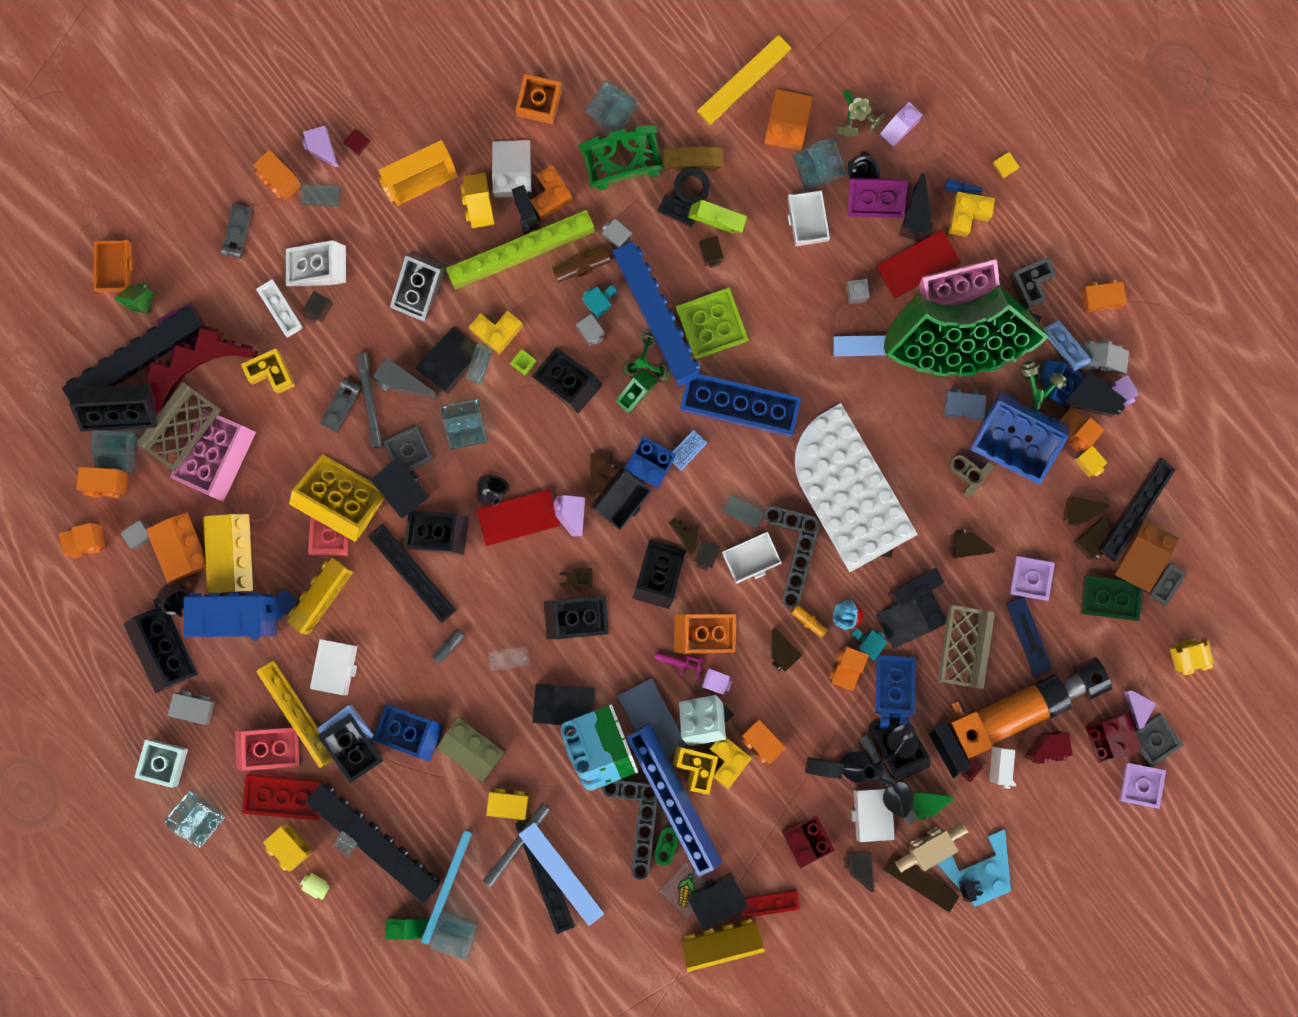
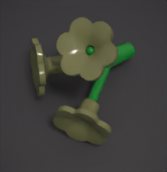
(858, 109)

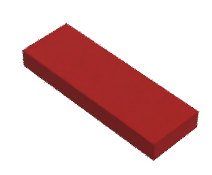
(771, 903)

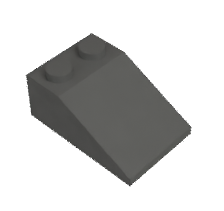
(418, 285)
(400, 381)

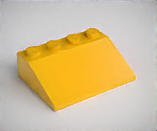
(337, 497)
(722, 944)

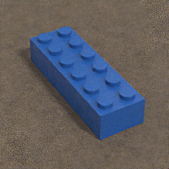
(741, 404)

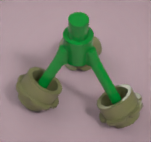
(632, 368)
(1032, 373)

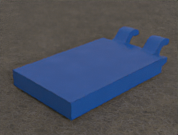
(895, 688)

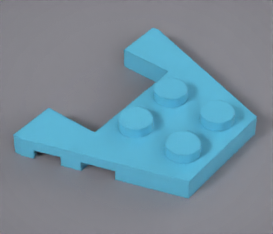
(991, 872)

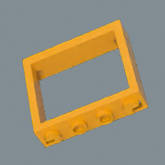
(412, 165)

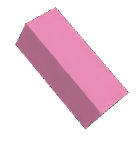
(961, 284)

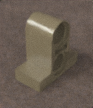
(963, 474)

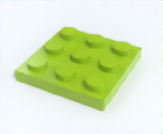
(712, 323)

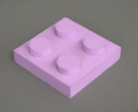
(1032, 578)
(1142, 785)

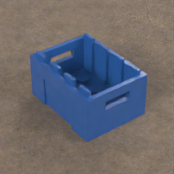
(1011, 449)
(230, 615)

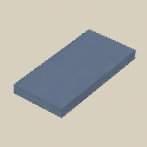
(646, 706)

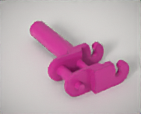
(680, 663)

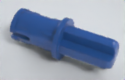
(954, 186)

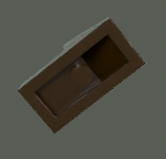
(689, 539)

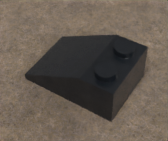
(918, 214)
(448, 360)
(567, 380)
(436, 532)
(659, 574)
(576, 617)
(911, 620)
(561, 703)
(350, 747)
(899, 767)

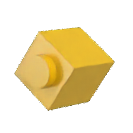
(1091, 462)

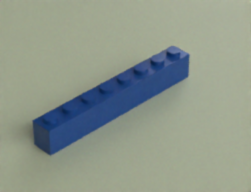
(656, 314)
(674, 799)

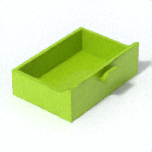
(717, 216)

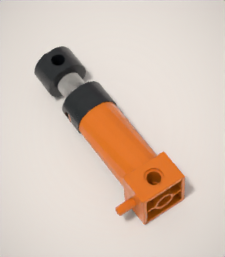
(1026, 708)

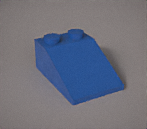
(407, 732)

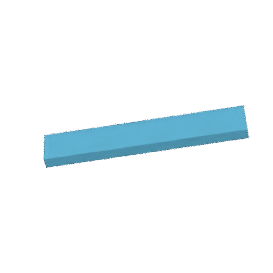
(445, 890)

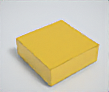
(1006, 165)

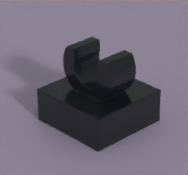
(967, 890)

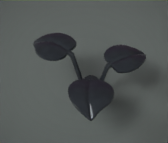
(856, 768)

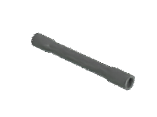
(374, 431)
(872, 751)
(497, 870)

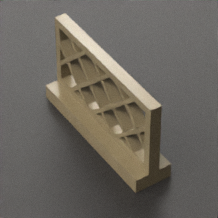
(168, 415)
(978, 648)

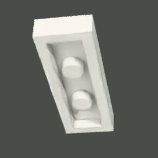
(279, 308)

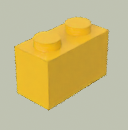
(507, 805)

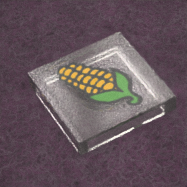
(679, 885)

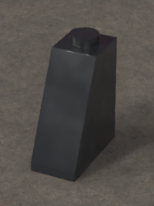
(1095, 397)

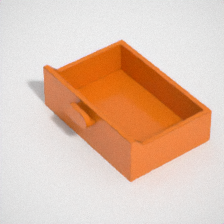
(112, 265)

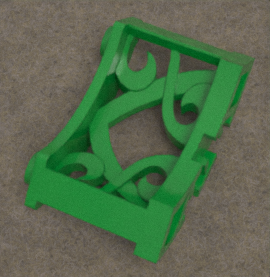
(598, 144)

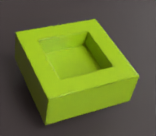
(523, 362)

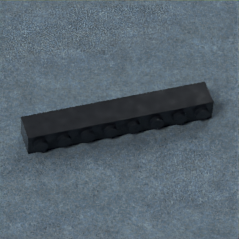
(140, 352)
(373, 842)

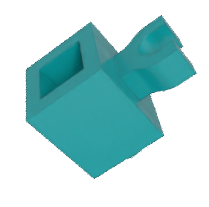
(597, 301)
(870, 644)

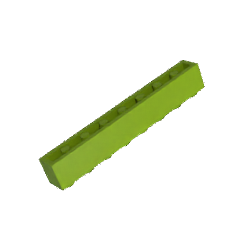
(520, 249)

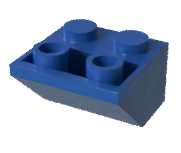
(650, 462)

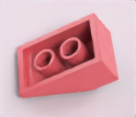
(266, 748)

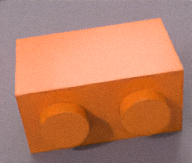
(1103, 296)

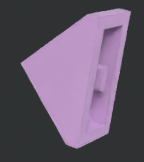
(1139, 708)

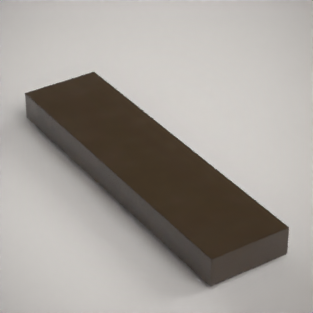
(922, 884)

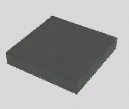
(409, 448)
(1157, 740)

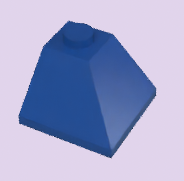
(1073, 379)

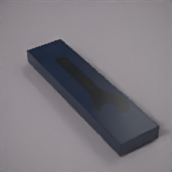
(1028, 636)

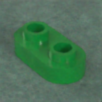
(667, 846)

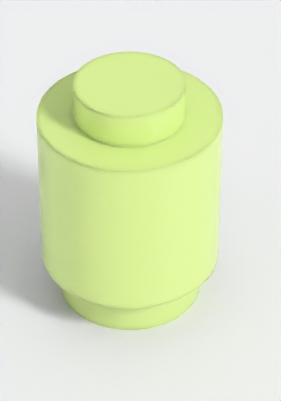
(314, 886)

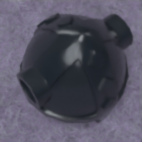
(863, 166)
(491, 489)
(171, 599)

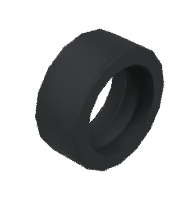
(691, 172)
(824, 768)

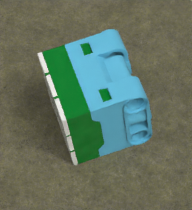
(598, 748)

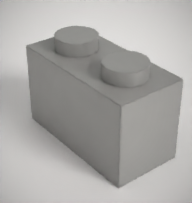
(191, 708)

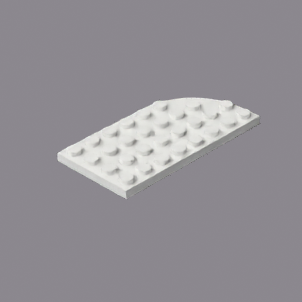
(849, 490)

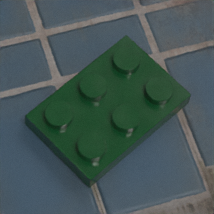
(1111, 598)

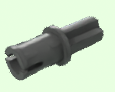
(448, 646)

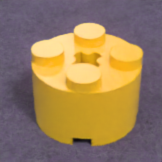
(1191, 655)

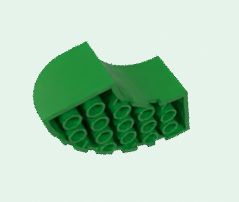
(963, 336)

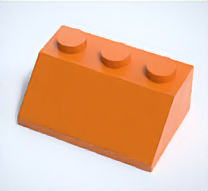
(177, 547)

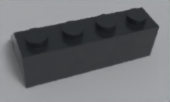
(114, 407)
(160, 649)

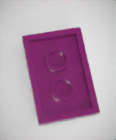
(877, 197)

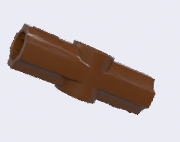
(581, 264)

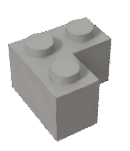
(1106, 357)

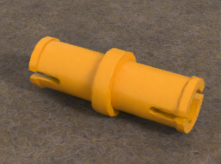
(809, 621)

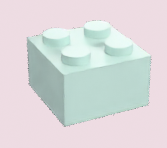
(702, 720)
(161, 763)

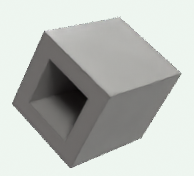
(616, 233)
(857, 291)
(590, 330)
(136, 535)

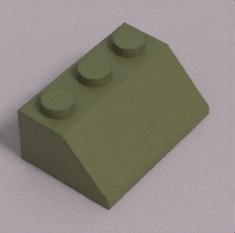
(471, 749)

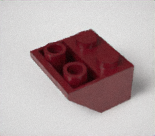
(1113, 738)
(1050, 746)
(807, 841)

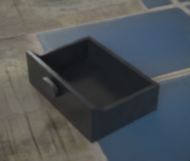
(528, 217)
(400, 487)
(621, 499)
(916, 587)
(949, 750)
(717, 900)

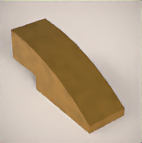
(693, 157)

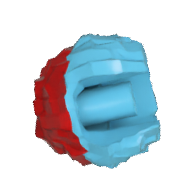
(847, 615)

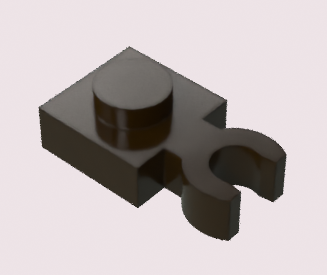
(581, 578)

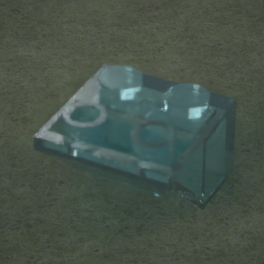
(611, 108)
(820, 164)
(464, 424)
(114, 450)
(194, 819)
(454, 935)

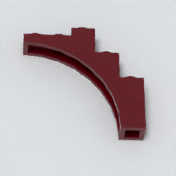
(209, 346)

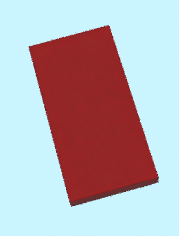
(925, 258)
(517, 517)
(279, 797)

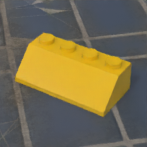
(228, 553)
(320, 596)

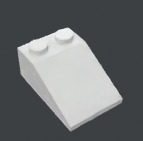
(511, 167)
(316, 264)

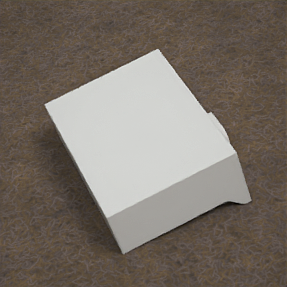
(808, 218)
(751, 558)
(334, 667)
(1002, 767)
(871, 816)

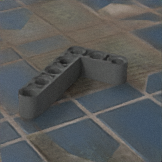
(806, 554)
(641, 820)

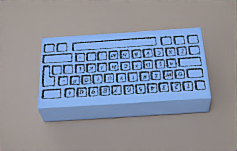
(688, 449)

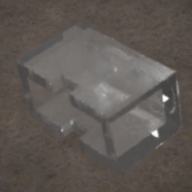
(509, 658)

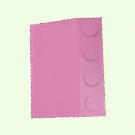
(215, 457)

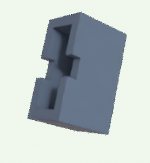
(966, 404)

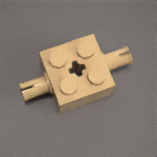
(932, 848)

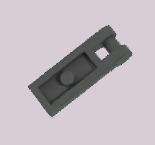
(237, 231)
(340, 405)

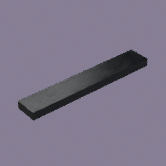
(1137, 509)
(412, 573)
(550, 891)

